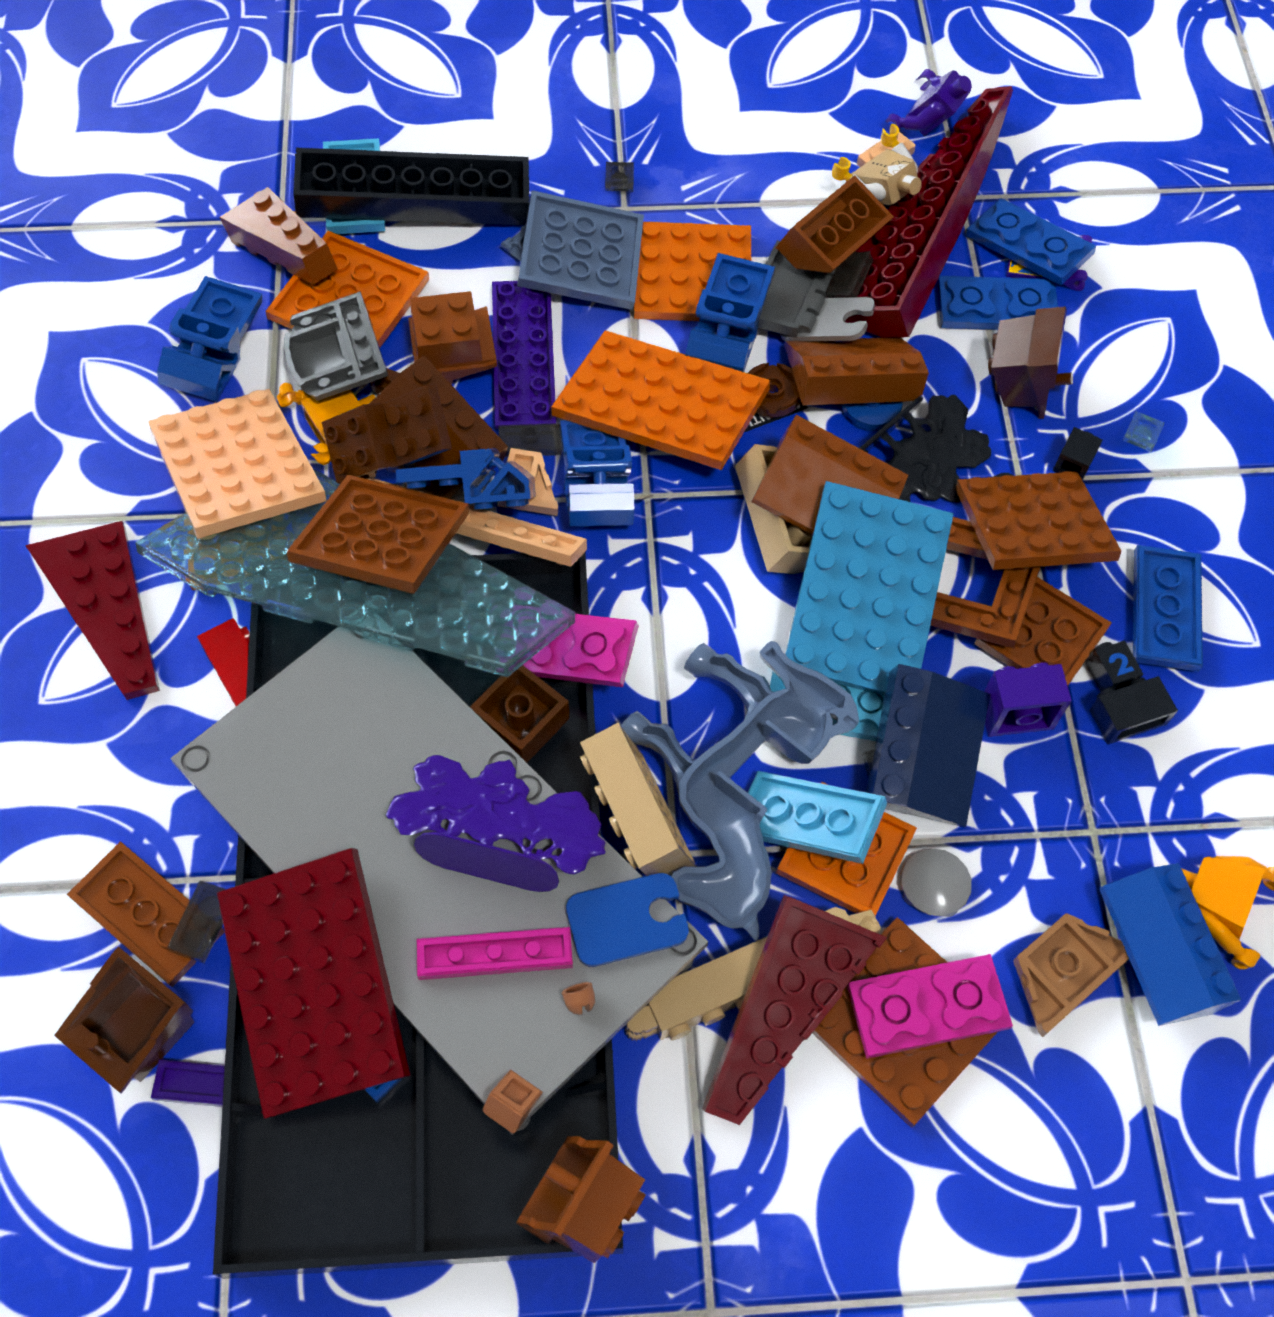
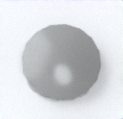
(936, 882)

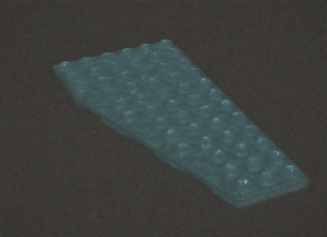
(457, 610)

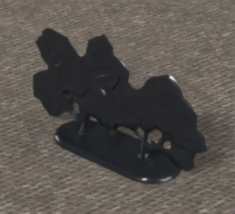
(934, 455)

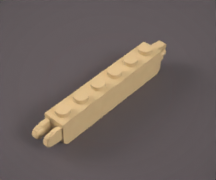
(711, 989)

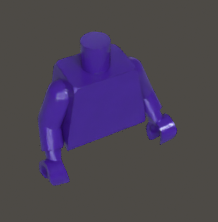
(938, 102)

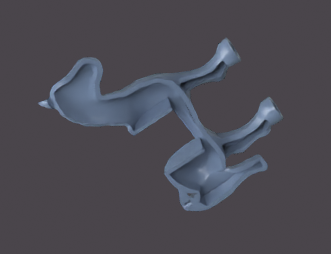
(790, 720)

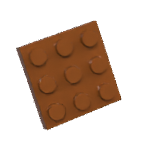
(1052, 633)

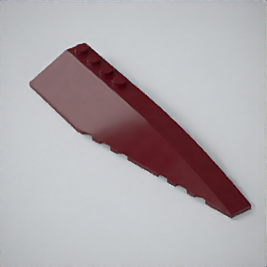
(926, 225)

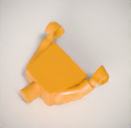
(320, 411)
(1225, 897)

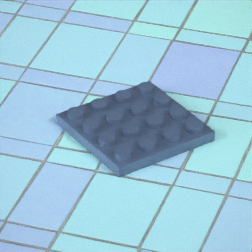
(581, 250)

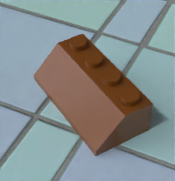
(835, 228)

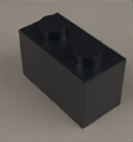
(1132, 709)

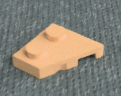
(533, 462)

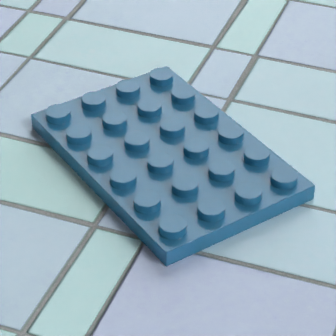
(868, 587)

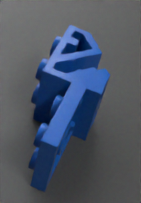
(730, 312)
(209, 338)
(596, 477)
(510, 484)

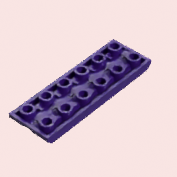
(523, 355)

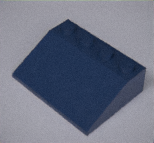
(928, 745)

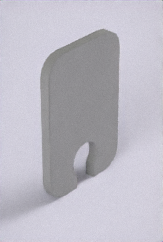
(831, 323)

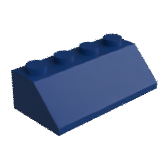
(1169, 944)

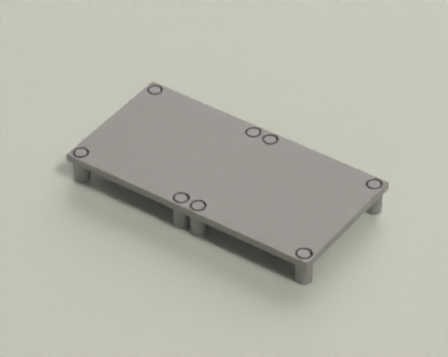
(313, 772)

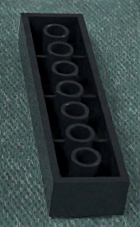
(411, 186)

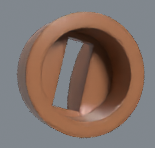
(578, 996)

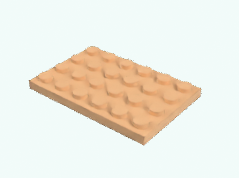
(235, 462)

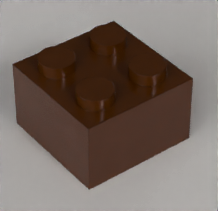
(522, 711)

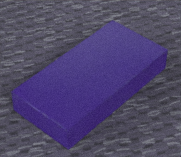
(189, 1083)

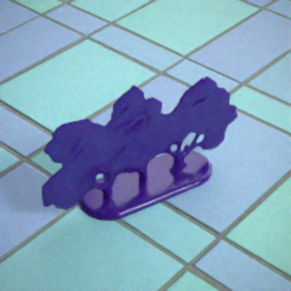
(492, 810)

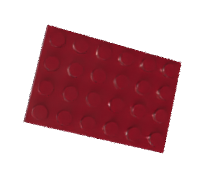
(312, 984)

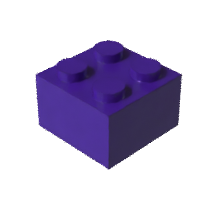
(1026, 699)

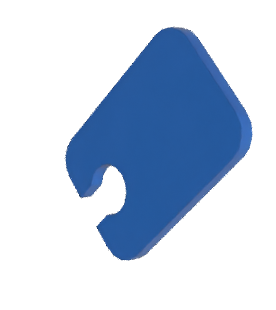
(617, 924)

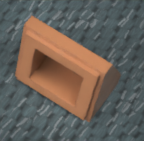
(511, 1101)

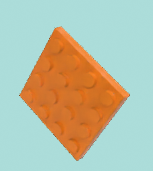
(678, 264)
(382, 279)

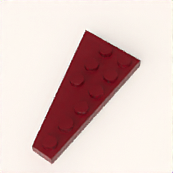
(101, 592)
(792, 990)

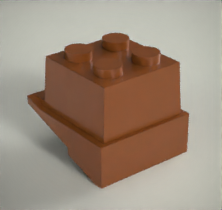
(452, 334)
(583, 1199)

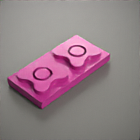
(588, 652)
(929, 1006)

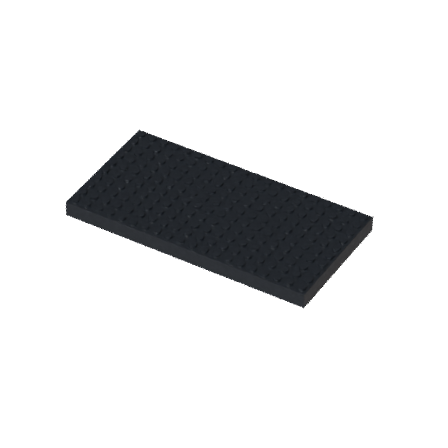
(424, 1166)

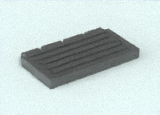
(793, 297)

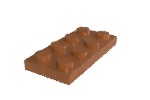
(136, 909)

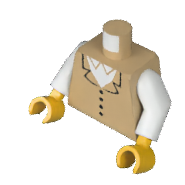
(887, 175)

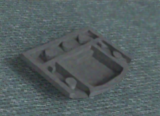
(333, 348)

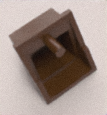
(1028, 358)
(125, 1022)

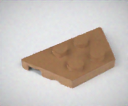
(1066, 968)

